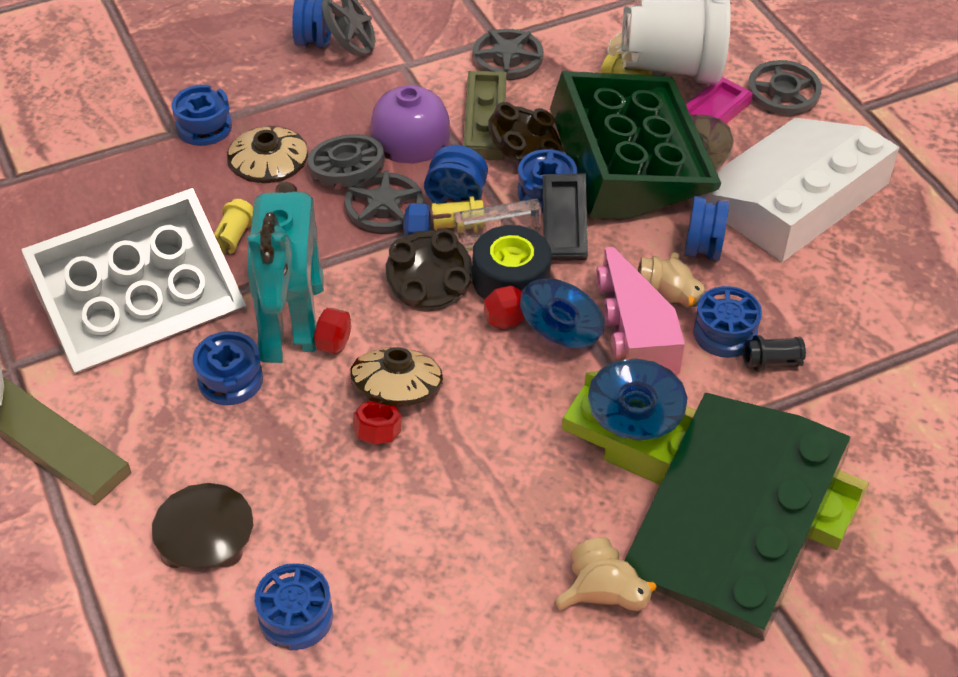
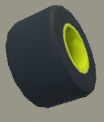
(509, 258)

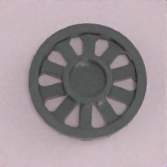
(346, 160)

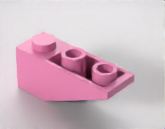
(641, 317)

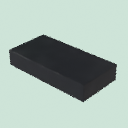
(565, 216)

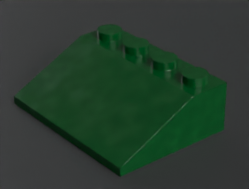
(631, 142)
(738, 510)

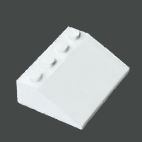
(802, 182)
(132, 280)

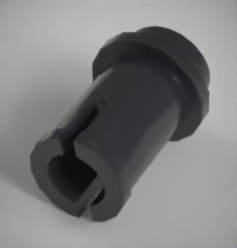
(773, 352)

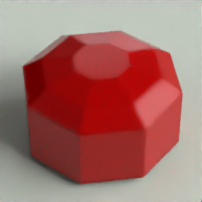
(503, 308)
(332, 330)
(377, 422)

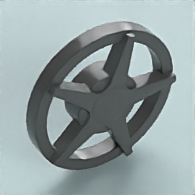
(348, 23)
(508, 52)
(784, 87)
(382, 201)

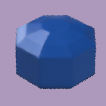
(416, 218)

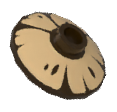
(267, 154)
(396, 376)

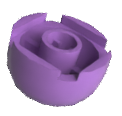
(410, 124)

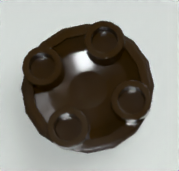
(522, 131)
(429, 269)
(202, 527)

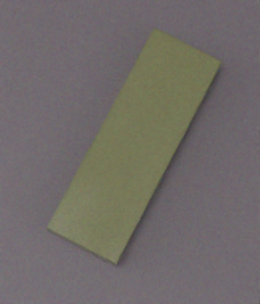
(484, 94)

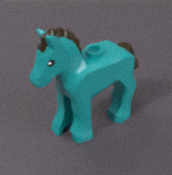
(284, 268)

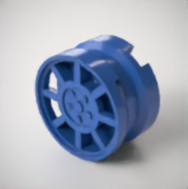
(309, 24)
(201, 112)
(535, 165)
(455, 174)
(706, 228)
(726, 323)
(228, 365)
(295, 608)

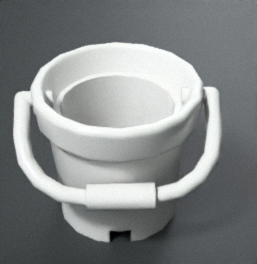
(678, 37)

